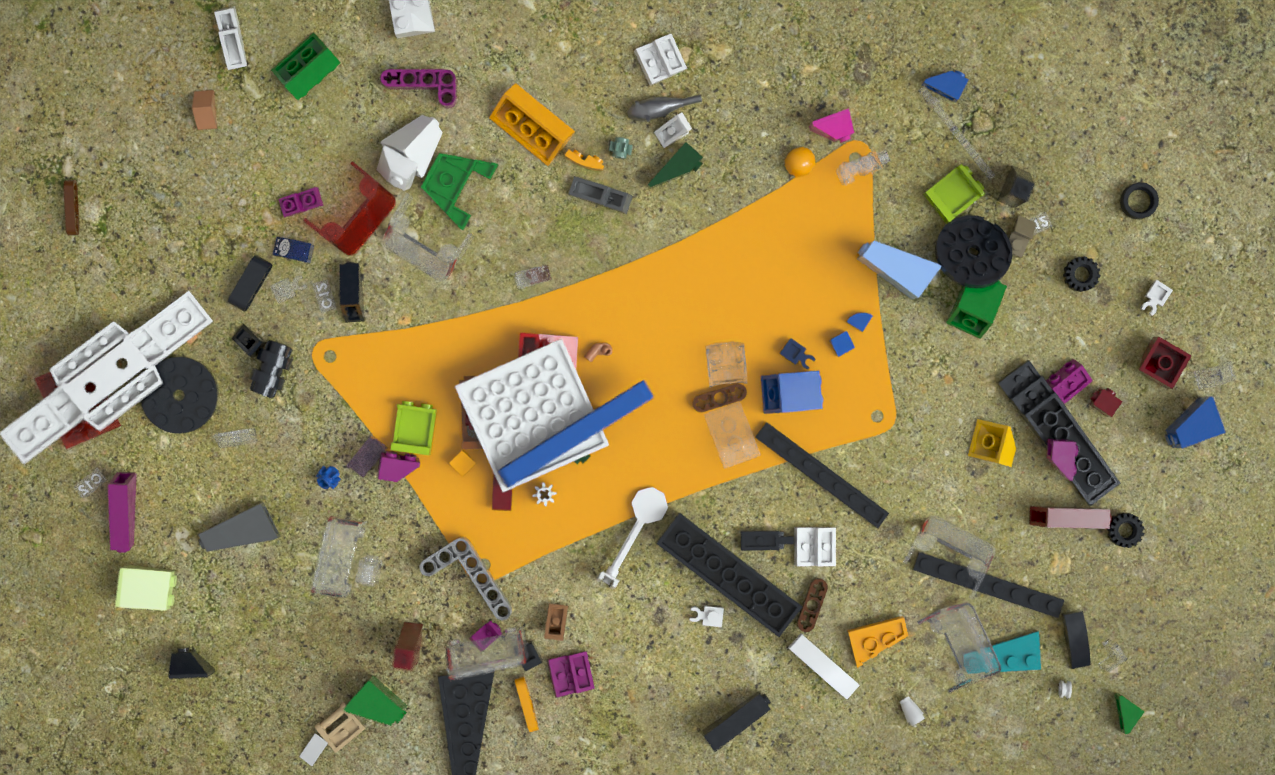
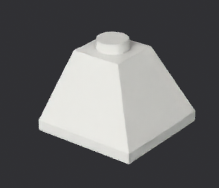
(396, 168)

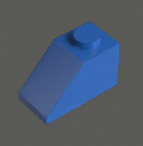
(947, 84)

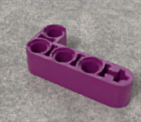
(418, 83)

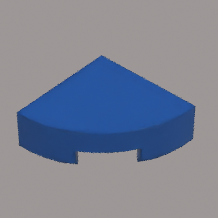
(860, 320)

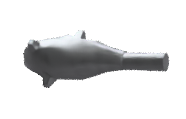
(658, 107)

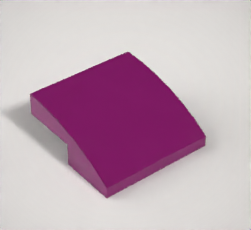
(570, 674)

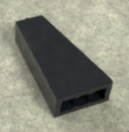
(1016, 188)
(736, 720)

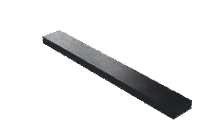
(822, 475)

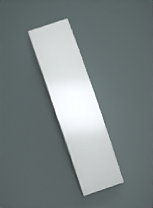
(823, 666)

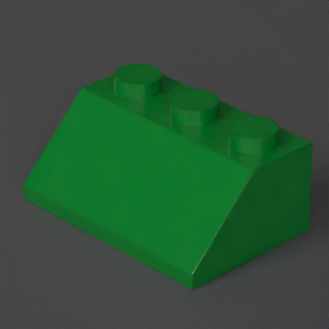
(305, 66)

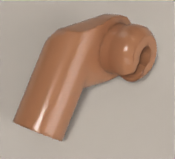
(598, 349)

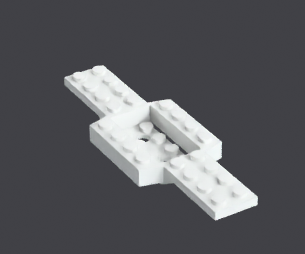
(70, 401)

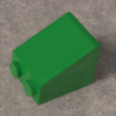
(976, 309)
(377, 703)

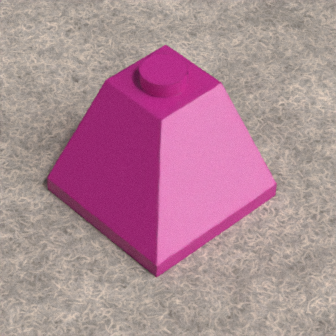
(834, 127)

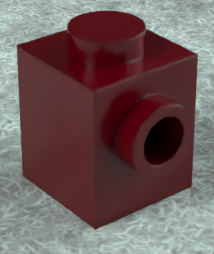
(1105, 401)

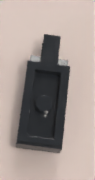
(764, 540)

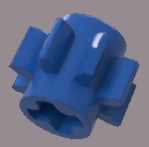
(328, 477)

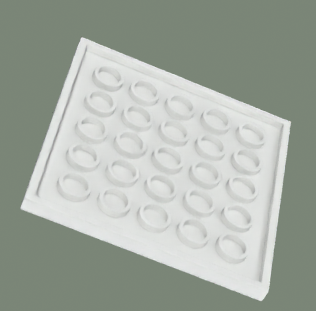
(527, 404)

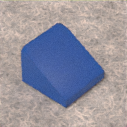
(842, 343)

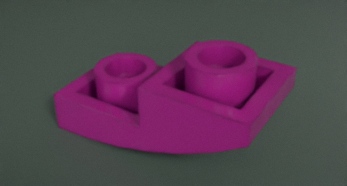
(300, 202)

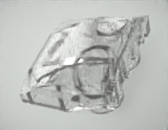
(726, 363)

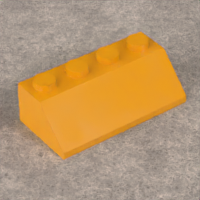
(531, 124)

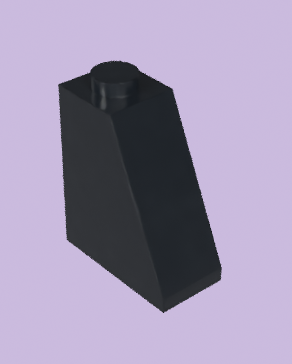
(351, 292)

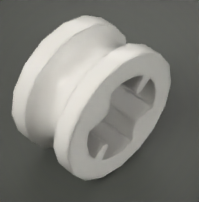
(1065, 689)

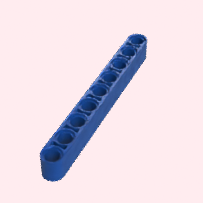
(575, 434)

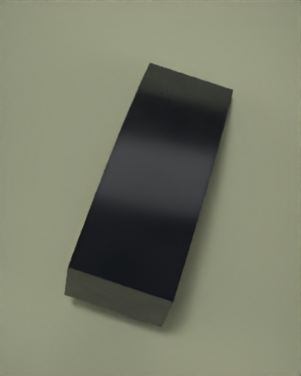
(1076, 638)

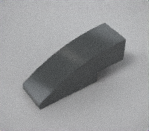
(600, 195)

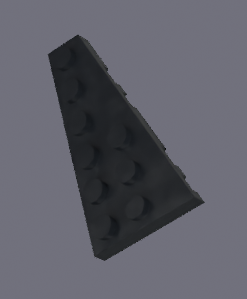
(465, 714)

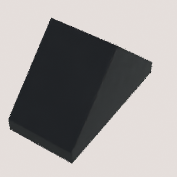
(248, 341)

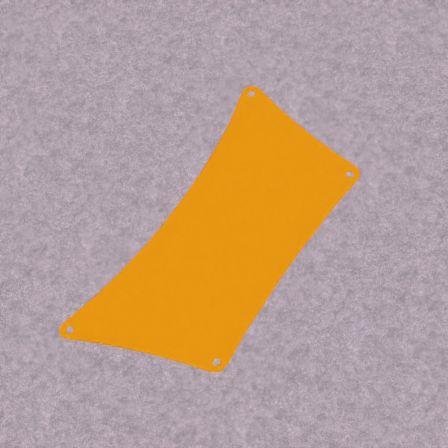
(749, 279)

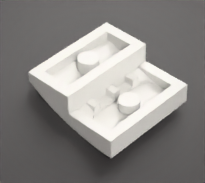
(660, 59)
(814, 546)

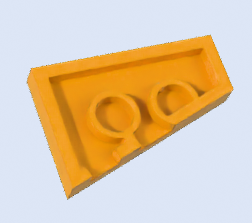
(875, 637)

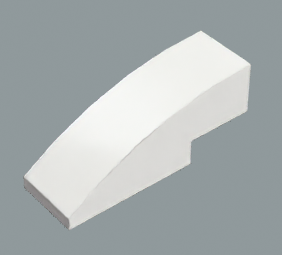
(231, 37)

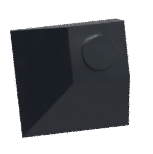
(188, 665)

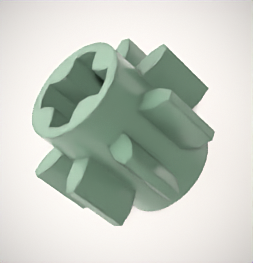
(620, 148)

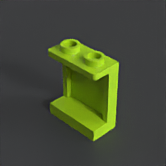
(954, 193)
(414, 428)

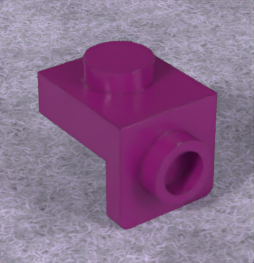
(488, 630)

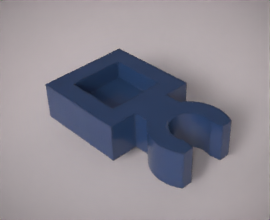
(794, 351)

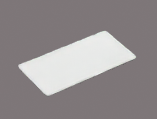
(313, 749)

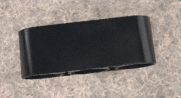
(250, 283)

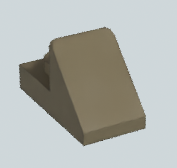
(1021, 234)

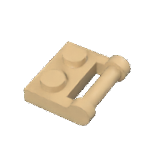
(344, 732)

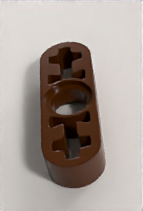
(71, 207)
(731, 389)
(802, 616)

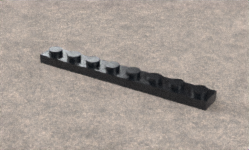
(990, 585)

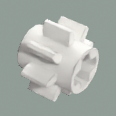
(549, 494)

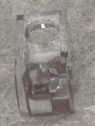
(532, 277)

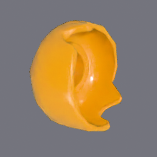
(800, 161)

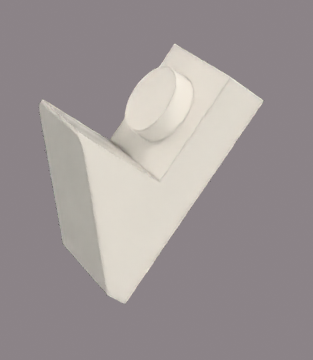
(673, 130)

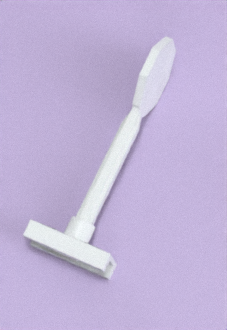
(648, 506)

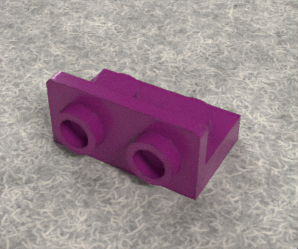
(1069, 380)

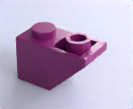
(1062, 456)
(395, 467)

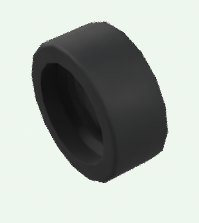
(1154, 200)

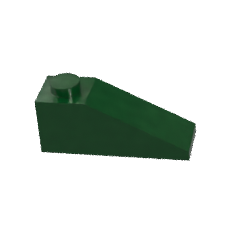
(679, 165)

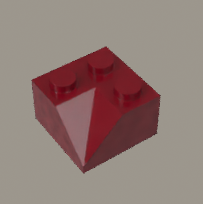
(1163, 362)

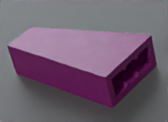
(122, 511)

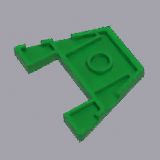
(448, 180)

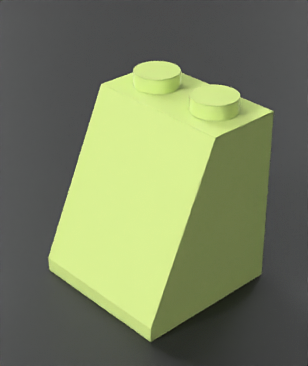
(145, 588)

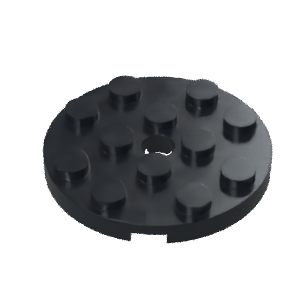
(968, 269)
(198, 401)

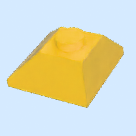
(993, 443)

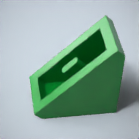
(1127, 713)

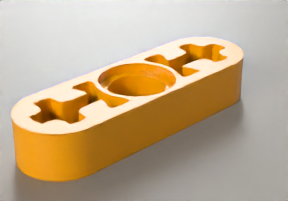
(526, 704)

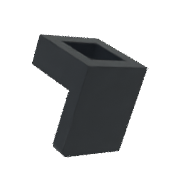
(534, 659)

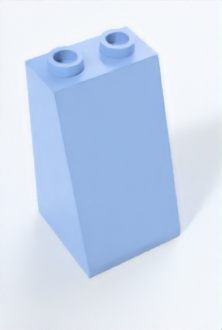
(899, 268)

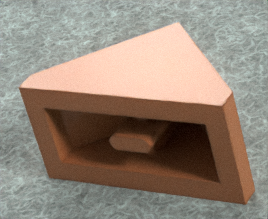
(204, 110)

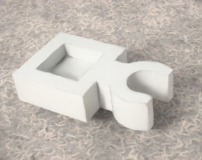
(1157, 295)
(711, 615)

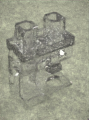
(862, 166)

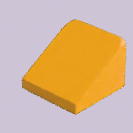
(462, 463)

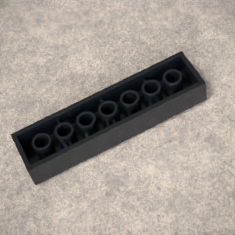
(729, 574)

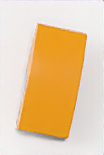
(590, 162)

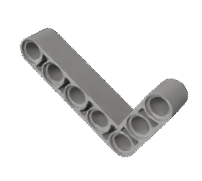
(473, 572)

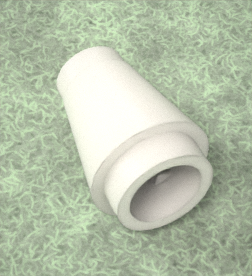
(911, 711)

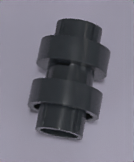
(267, 378)

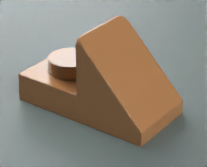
(556, 622)

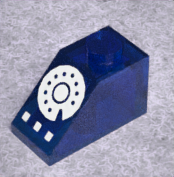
(293, 249)

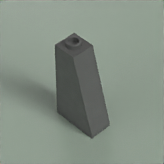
(243, 529)

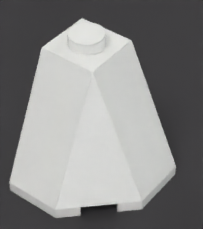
(416, 141)

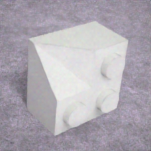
(411, 17)

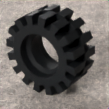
(1070, 277)
(1136, 534)

